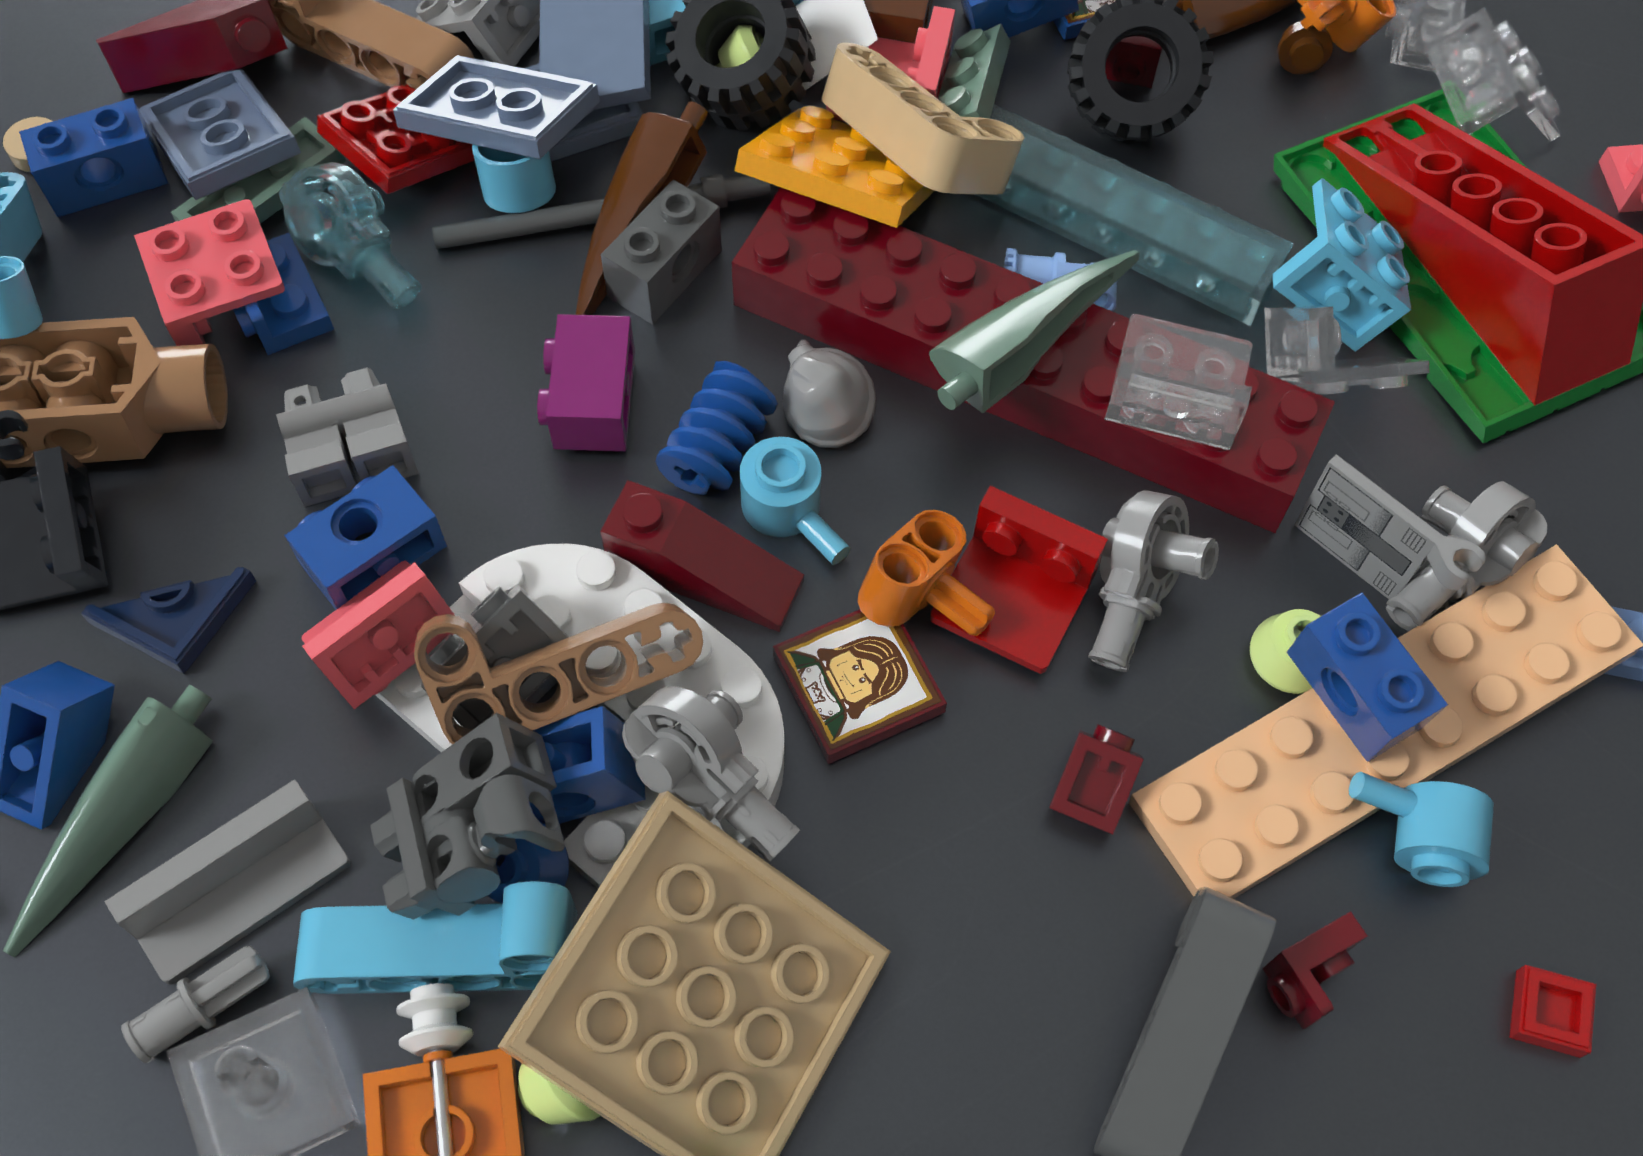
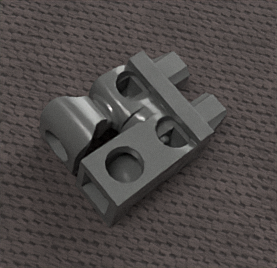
(464, 815)

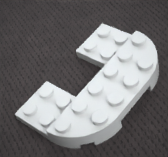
(579, 592)

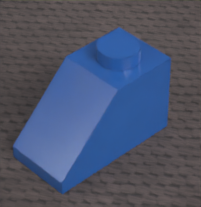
(48, 738)

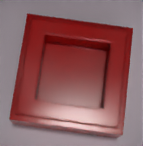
(1553, 1011)

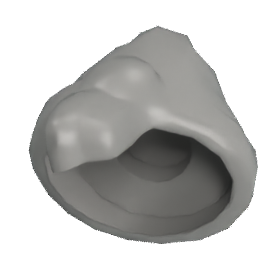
(827, 396)

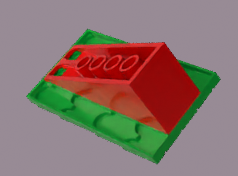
(1511, 278)

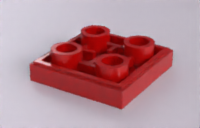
(383, 152)

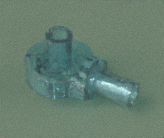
(345, 229)

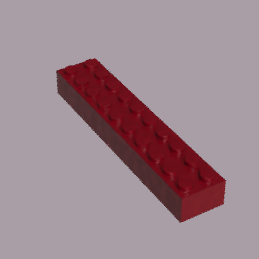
(902, 294)

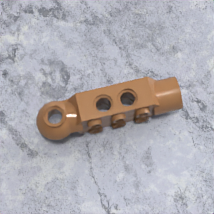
(107, 389)

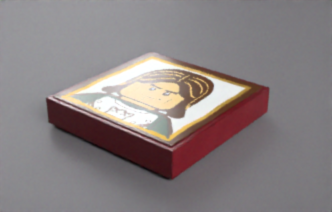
(858, 683)

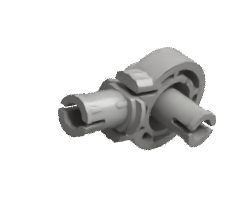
(1497, 521)
(1140, 567)
(704, 763)

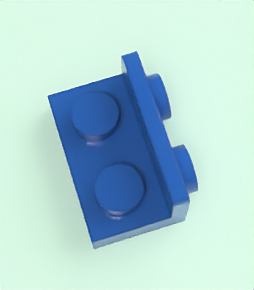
(289, 316)

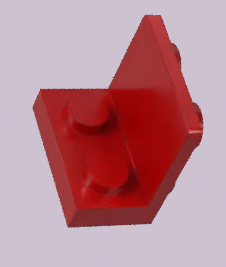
(1030, 572)

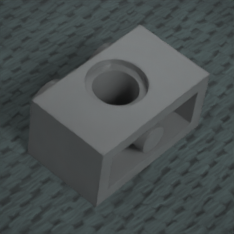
(662, 251)

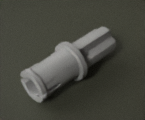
(195, 1003)

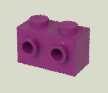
(588, 383)

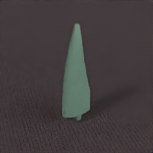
(1007, 343)
(124, 793)

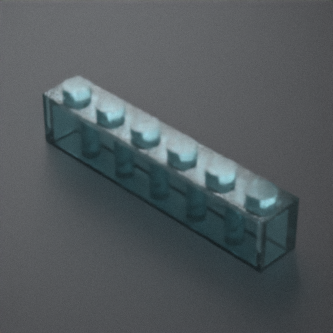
(1123, 210)

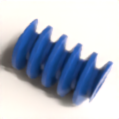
(716, 430)

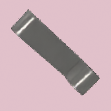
(1187, 1027)

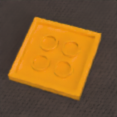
(832, 165)

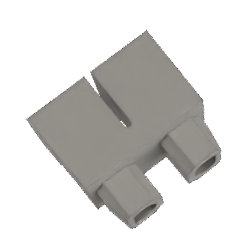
(322, 431)

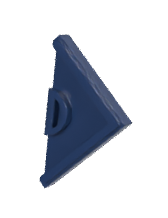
(175, 619)

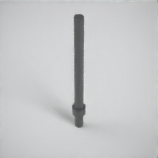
(711, 187)

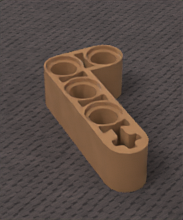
(369, 38)
(563, 660)

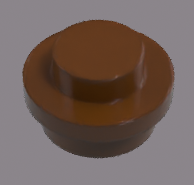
(1304, 50)

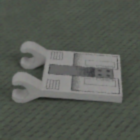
(1379, 534)

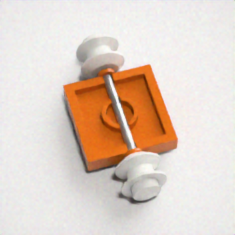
(447, 1101)

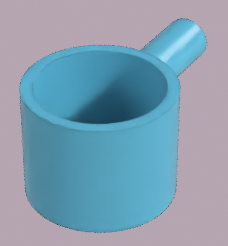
(514, 181)
(784, 494)
(1440, 827)

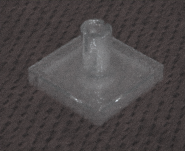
(264, 1083)

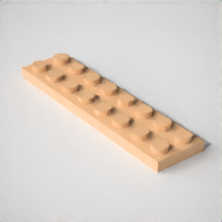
(1287, 777)

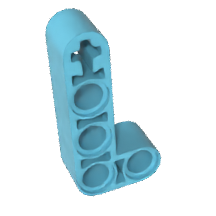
(18, 235)
(478, 951)

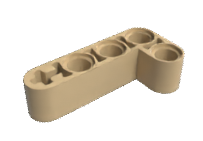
(917, 128)

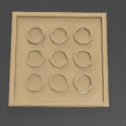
(696, 993)

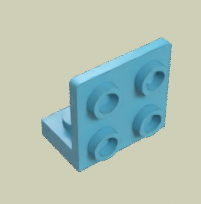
(1350, 267)

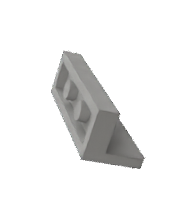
(229, 883)

